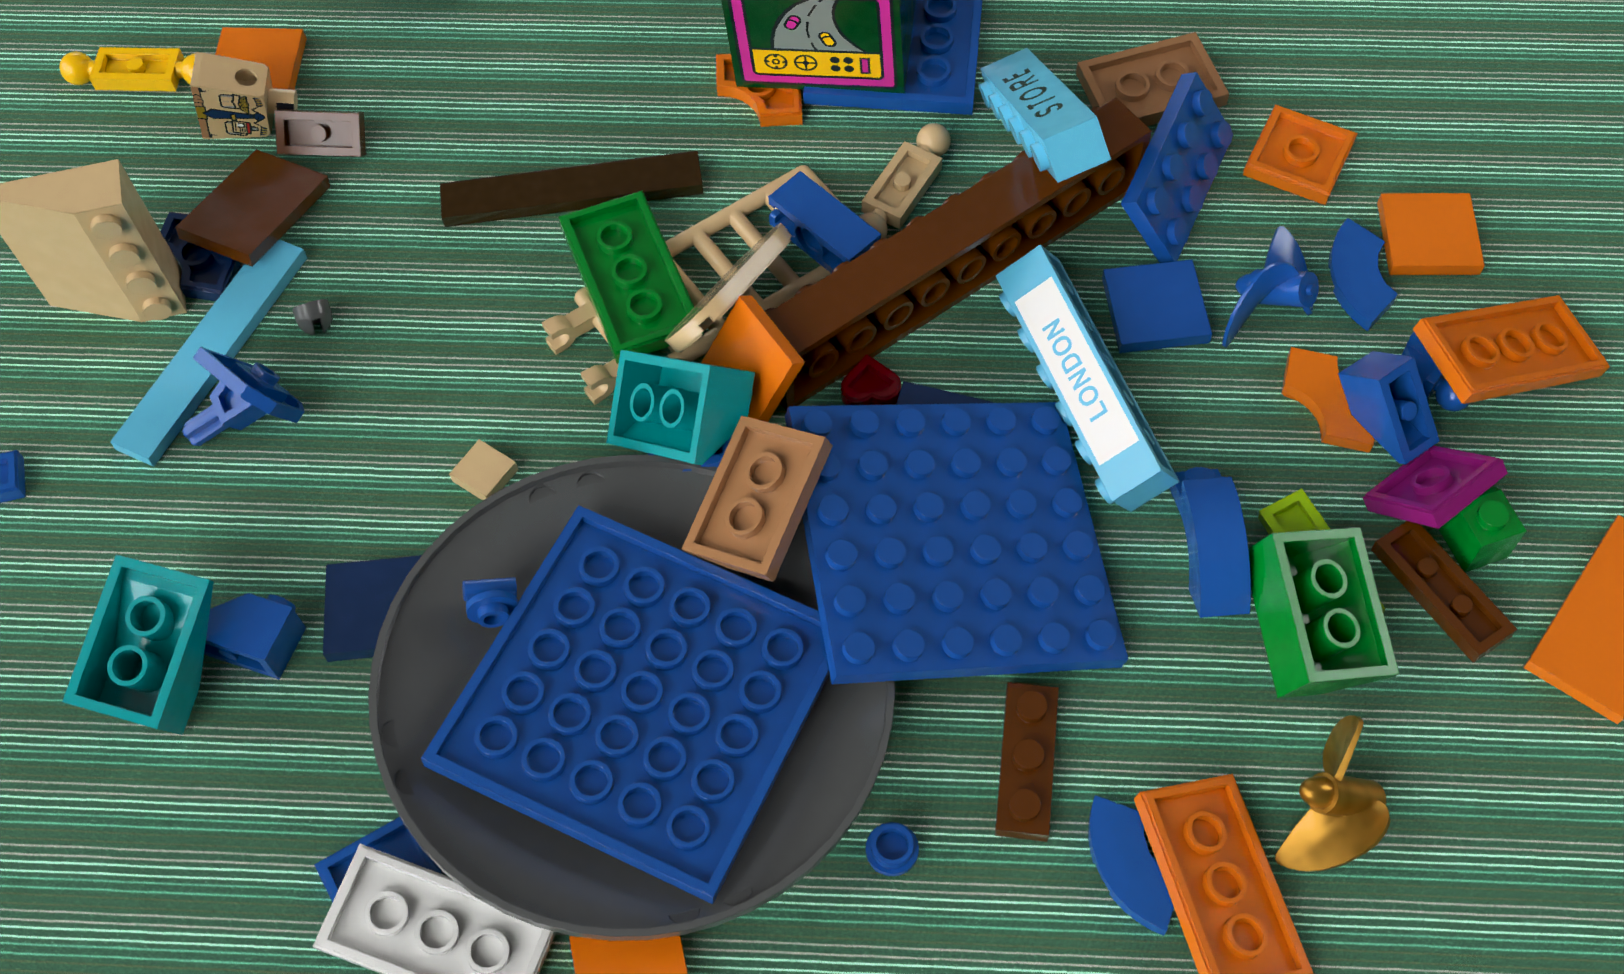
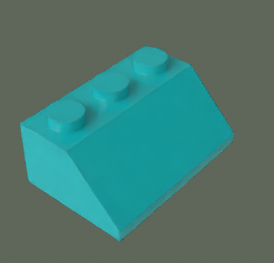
(676, 406)

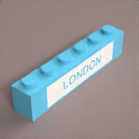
(1086, 381)

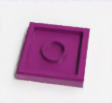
(1435, 486)

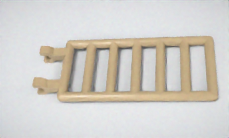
(602, 378)

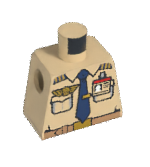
(236, 97)

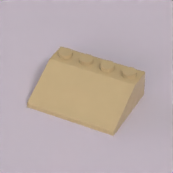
(91, 243)

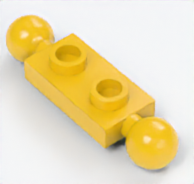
(129, 68)

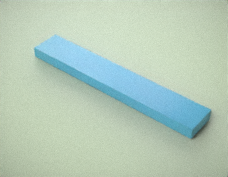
(222, 330)

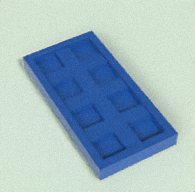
(1177, 168)

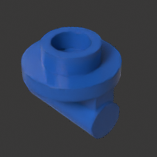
(490, 600)

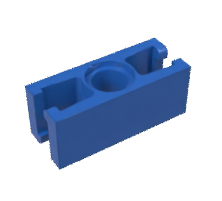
(820, 222)

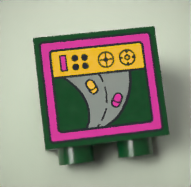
(820, 43)

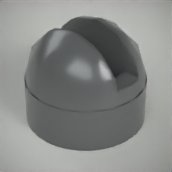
(313, 313)

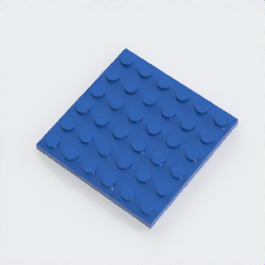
(954, 544)
(638, 702)

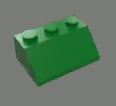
(1319, 611)

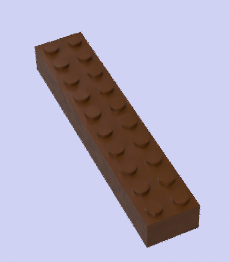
(948, 256)

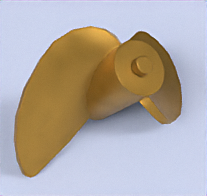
(1344, 813)

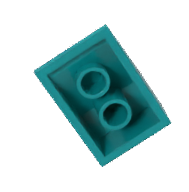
(144, 646)

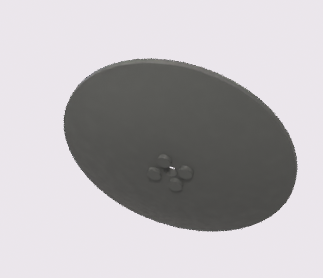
(530, 868)

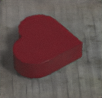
(870, 384)

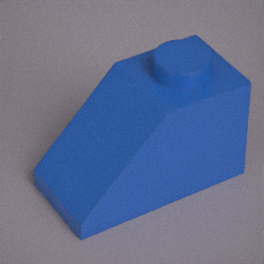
(1390, 403)
(254, 633)

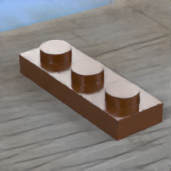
(1443, 590)
(1027, 762)

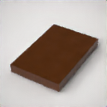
(253, 207)

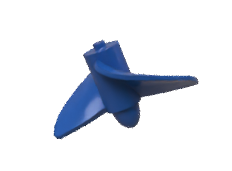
(1280, 283)

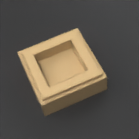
(483, 470)

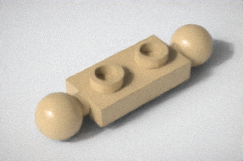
(905, 179)

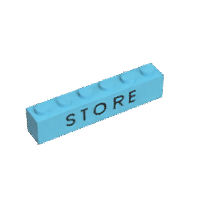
(1043, 115)

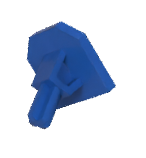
(239, 398)

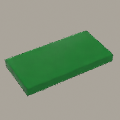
(627, 273)

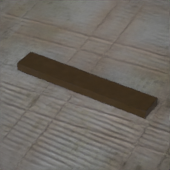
(568, 188)

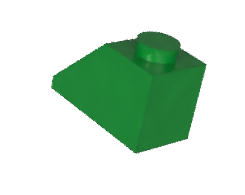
(1483, 531)

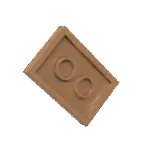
(1148, 75)
(757, 497)

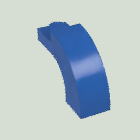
(1214, 541)

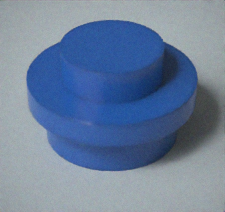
(892, 849)

